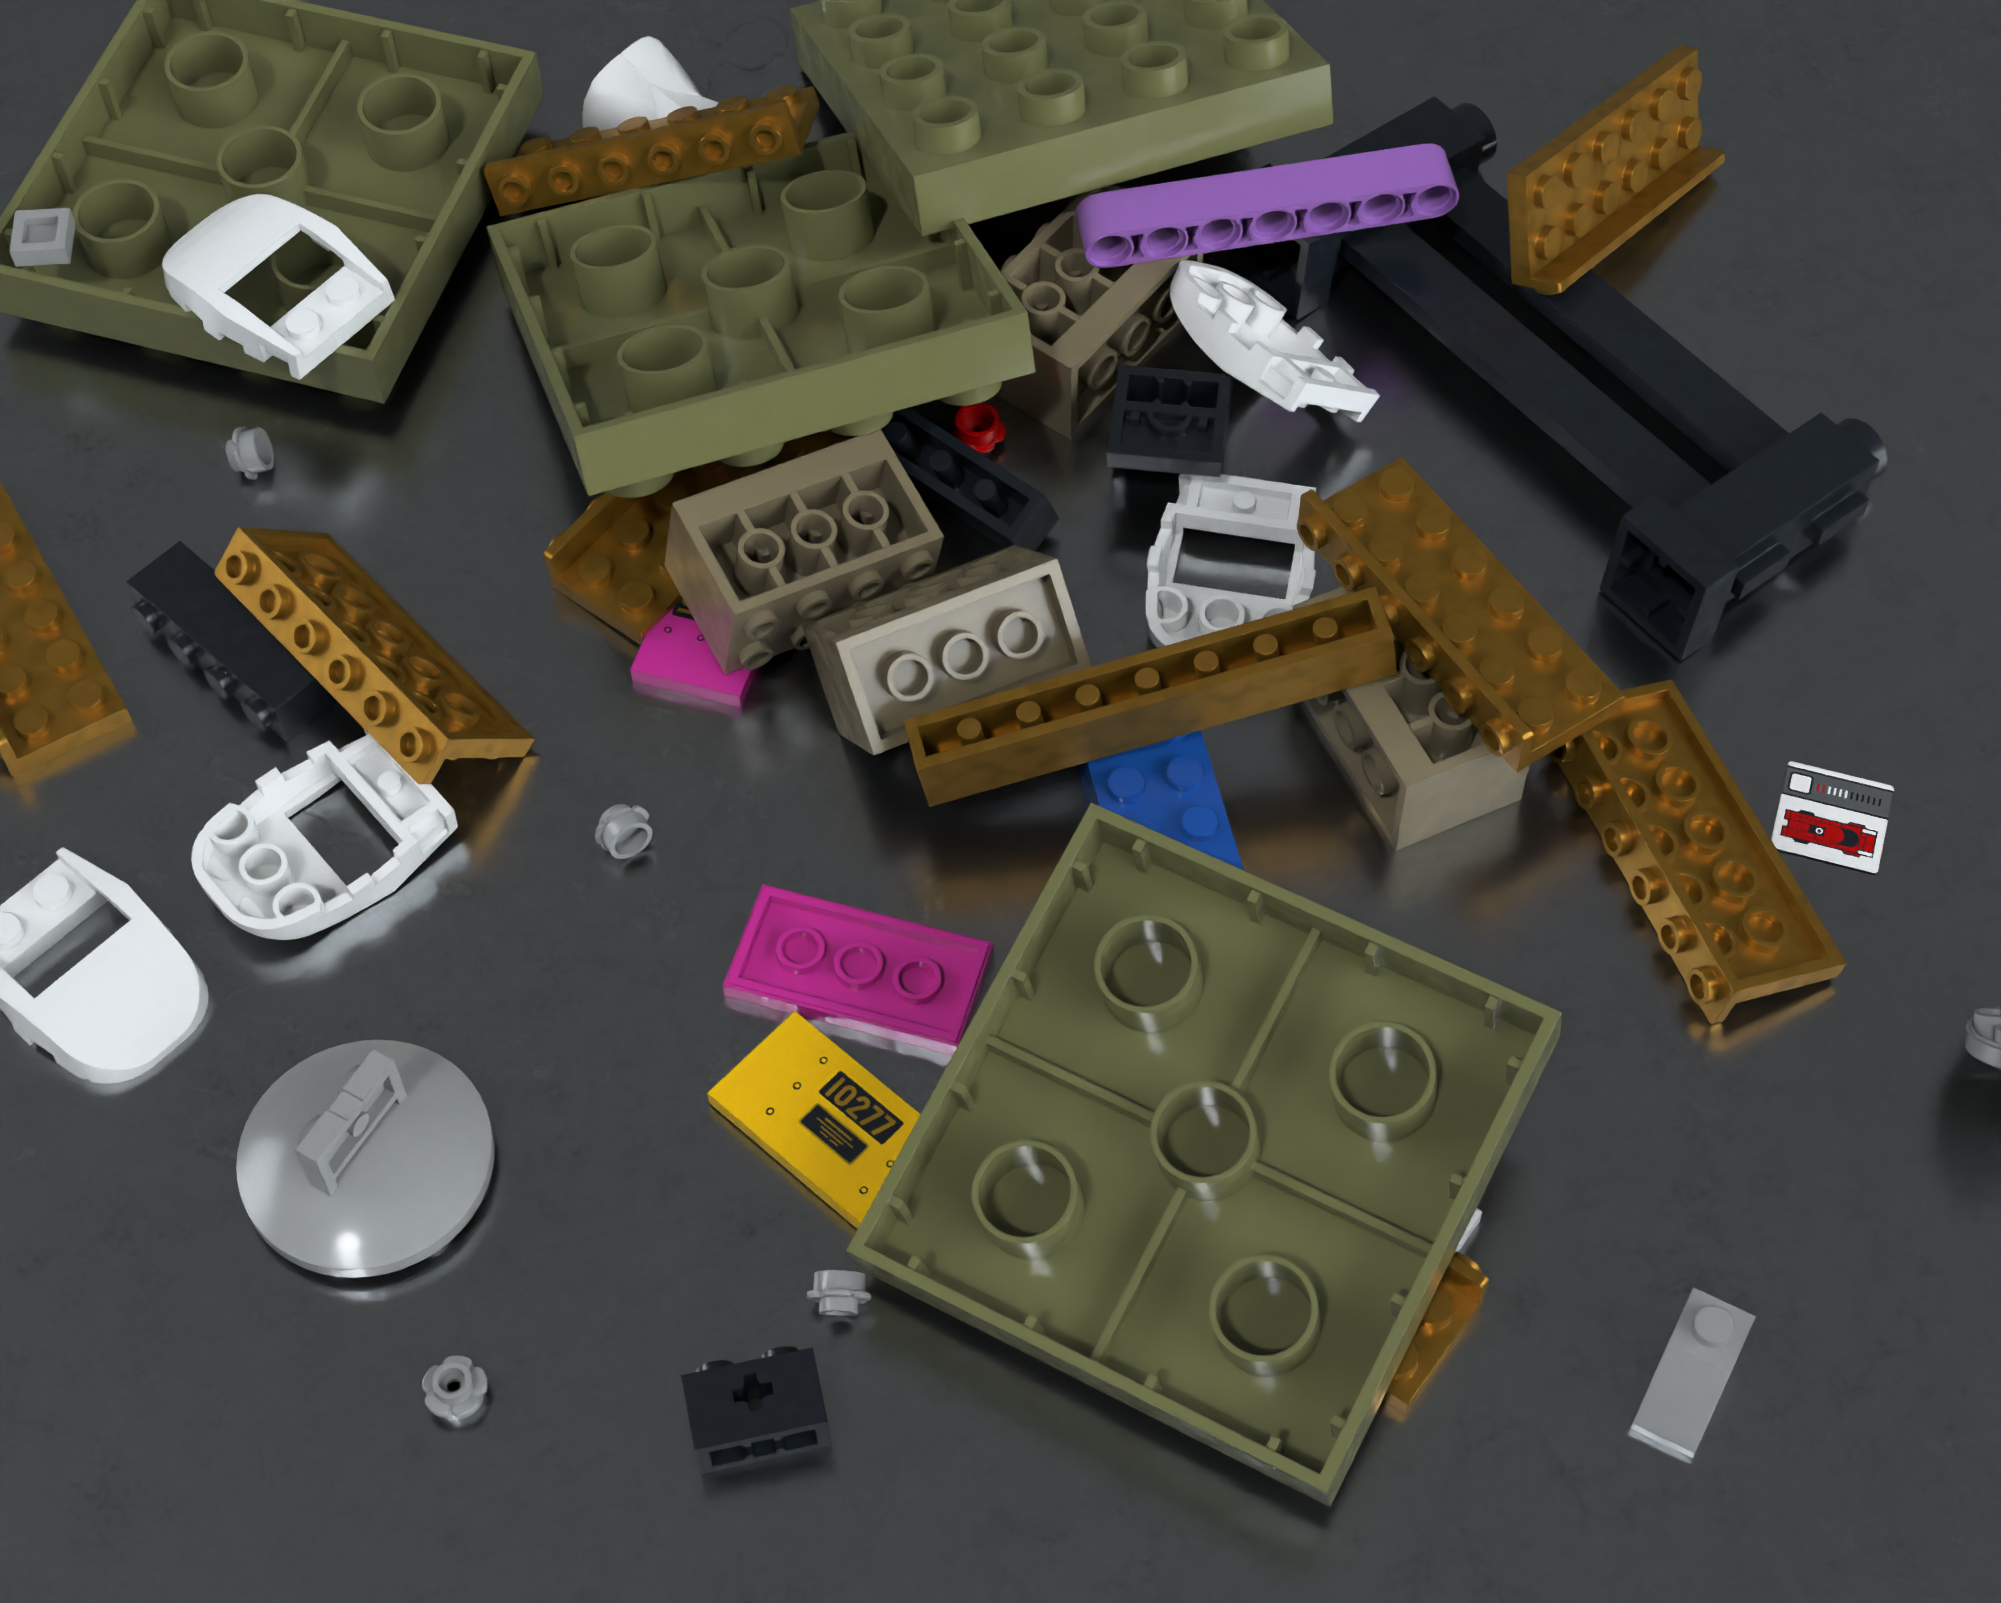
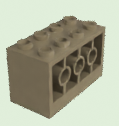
(1084, 321)
(798, 547)
(945, 643)
(1412, 752)

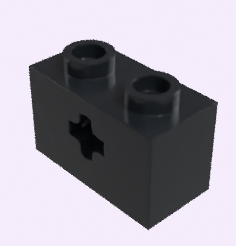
(732, 1435)

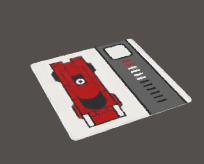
(1832, 817)

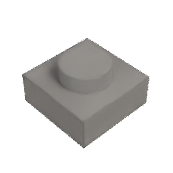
(42, 237)

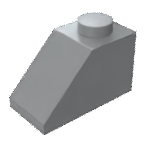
(1693, 1372)

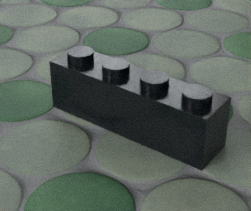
(969, 483)
(227, 641)

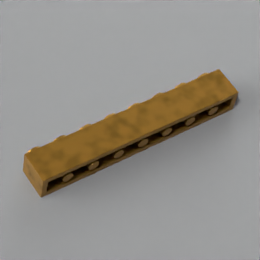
(1152, 696)

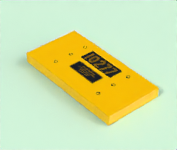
(817, 1115)

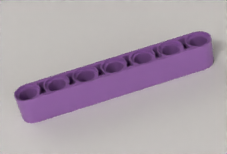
(1266, 205)

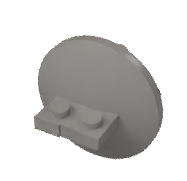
(365, 1158)

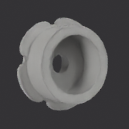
(250, 451)
(624, 830)
(839, 1292)
(459, 1403)

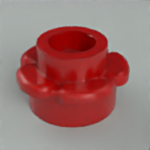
(979, 427)

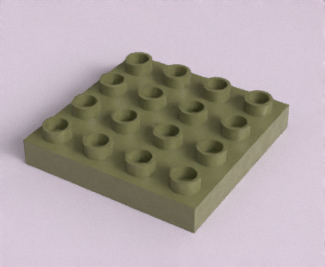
(1052, 98)
(285, 101)
(750, 315)
(1209, 1149)

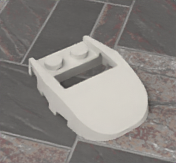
(240, 238)
(1250, 341)
(1228, 507)
(274, 879)
(119, 1003)

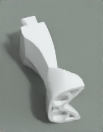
(640, 83)

